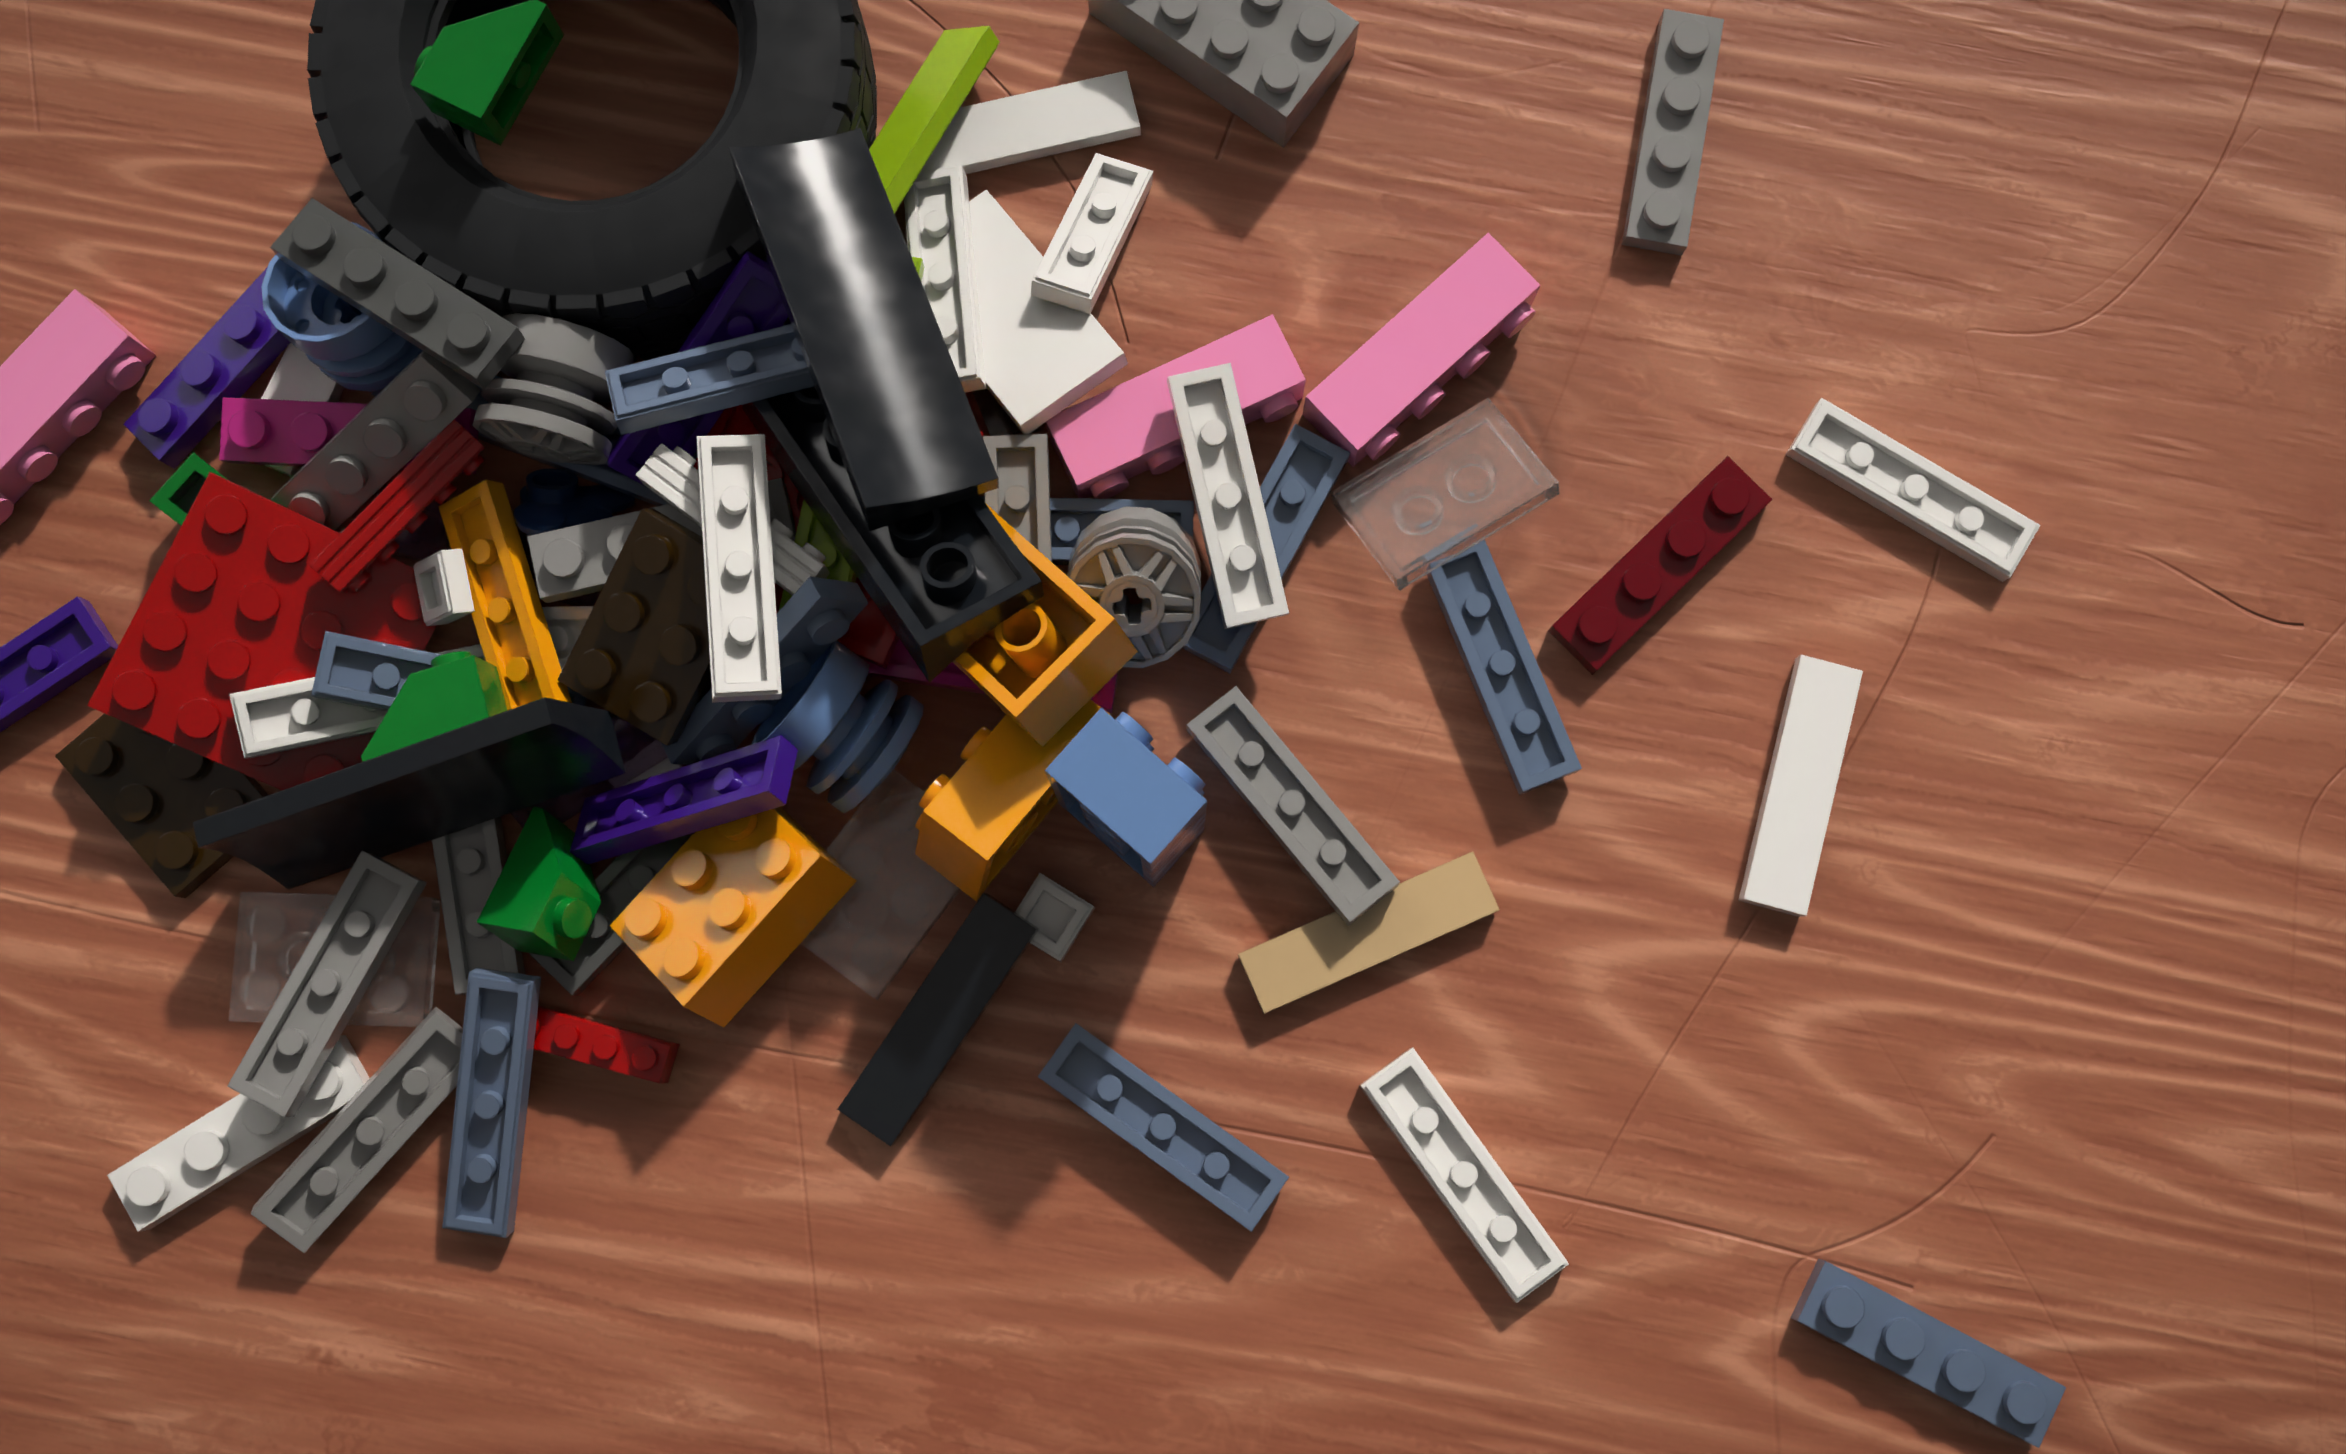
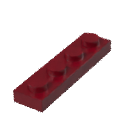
(1659, 565)

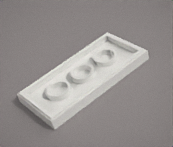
(1033, 349)

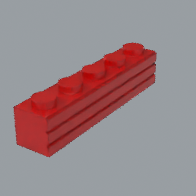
(399, 508)
(604, 1045)

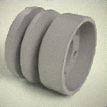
(553, 392)
(1158, 559)

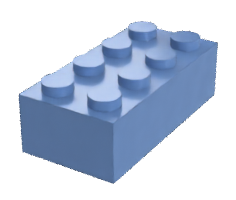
(1129, 794)

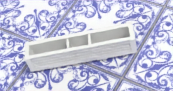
(677, 482)

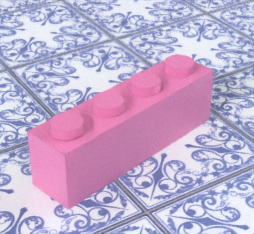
(1422, 350)
(59, 388)
(1135, 423)

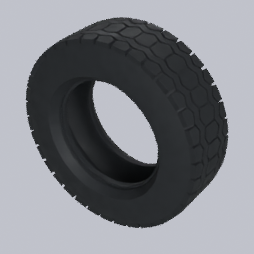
(616, 264)

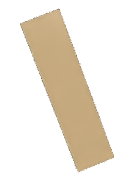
(1402, 920)

